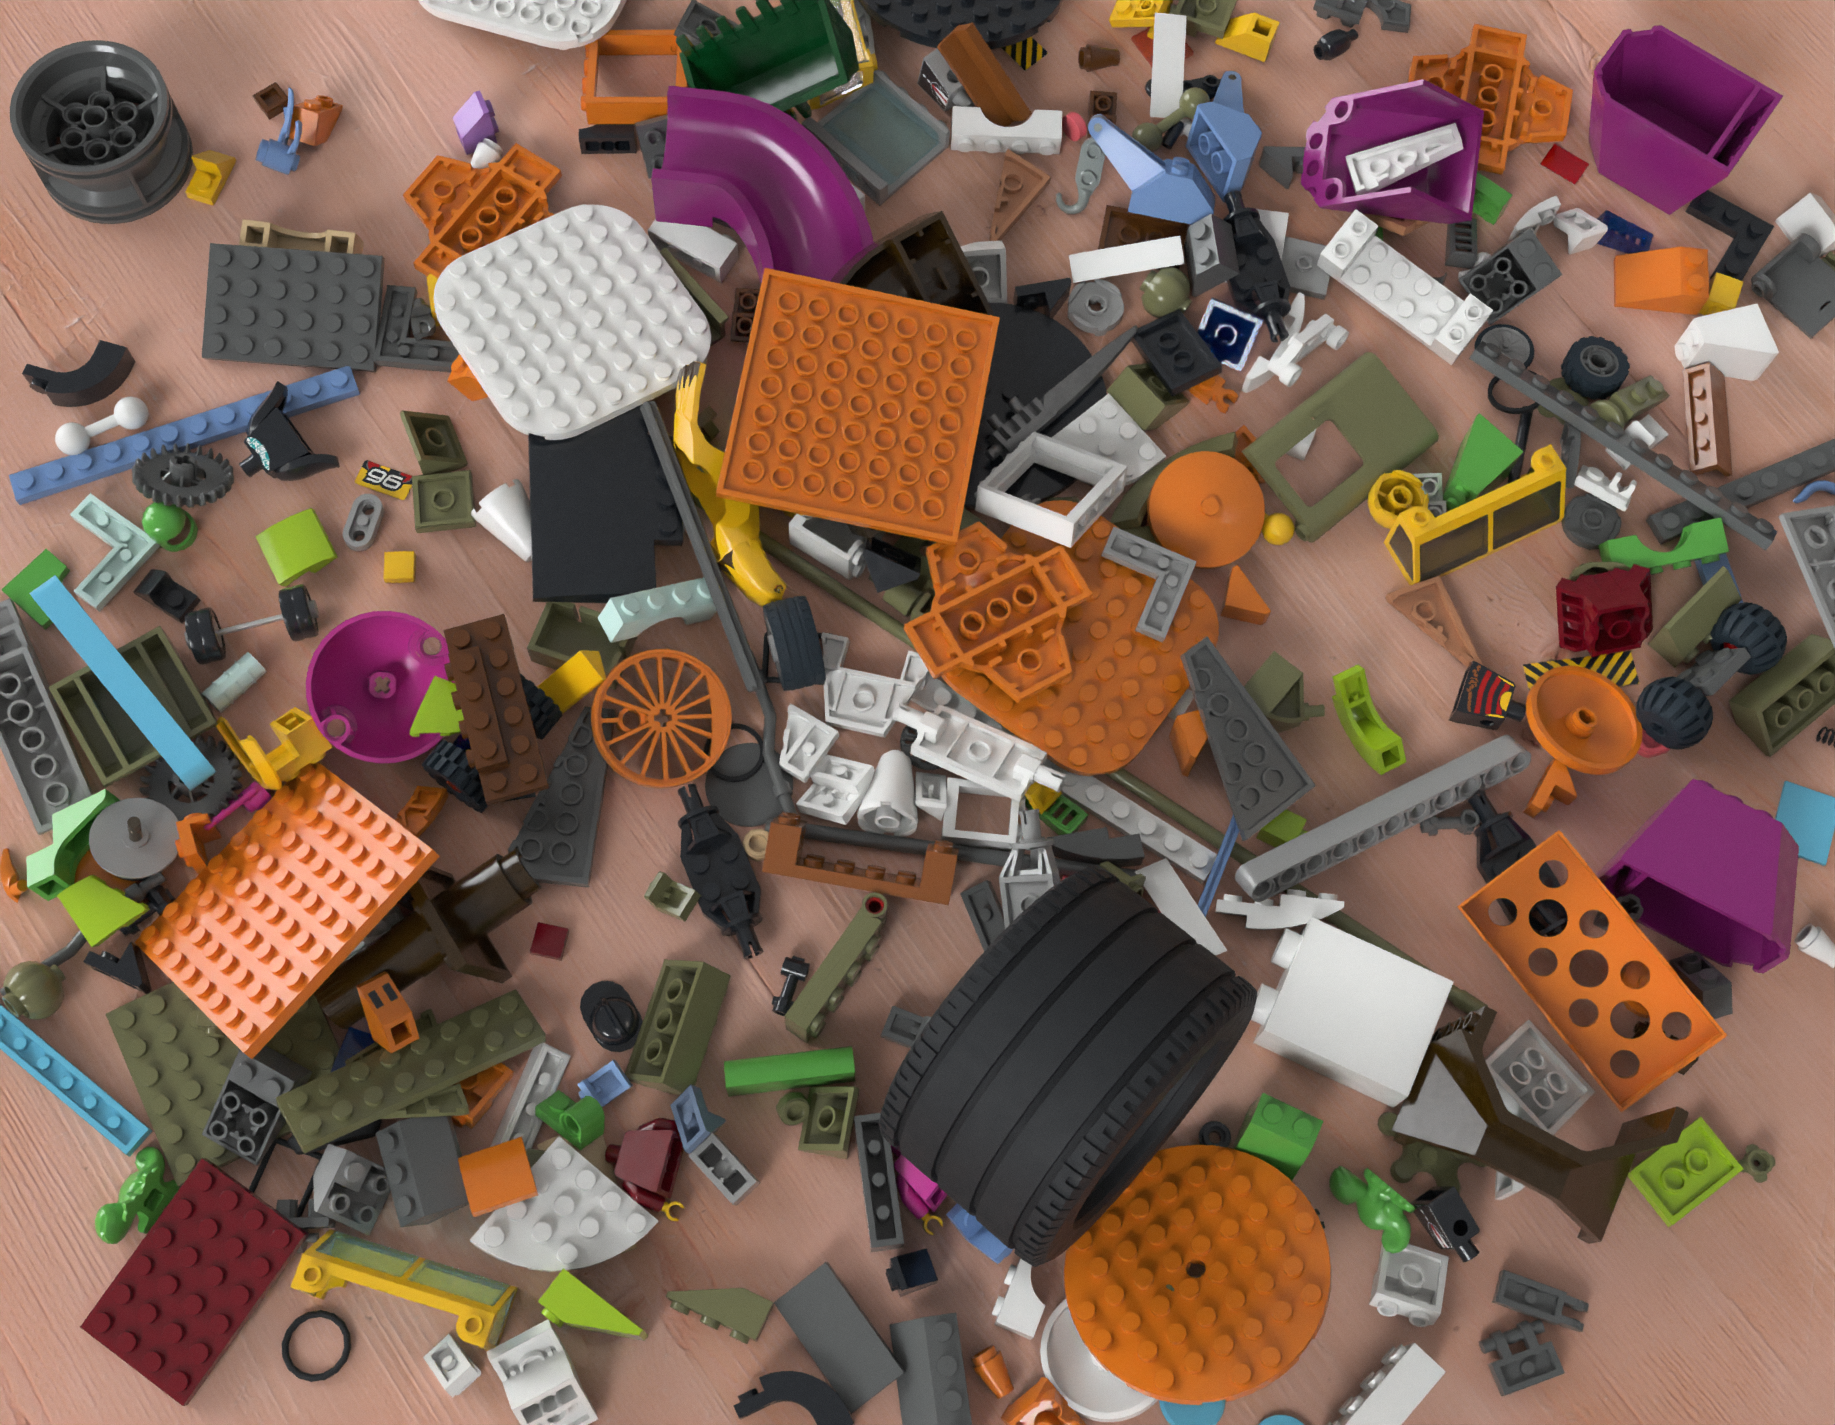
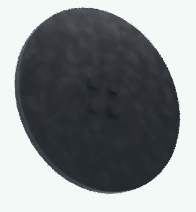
(1027, 363)

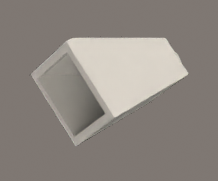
(1731, 341)

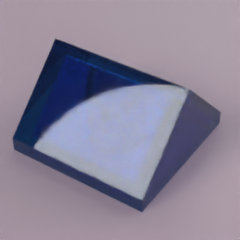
(1229, 333)

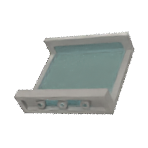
(881, 137)

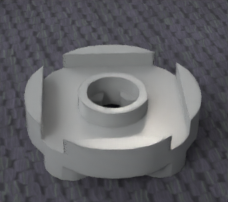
(1095, 321)

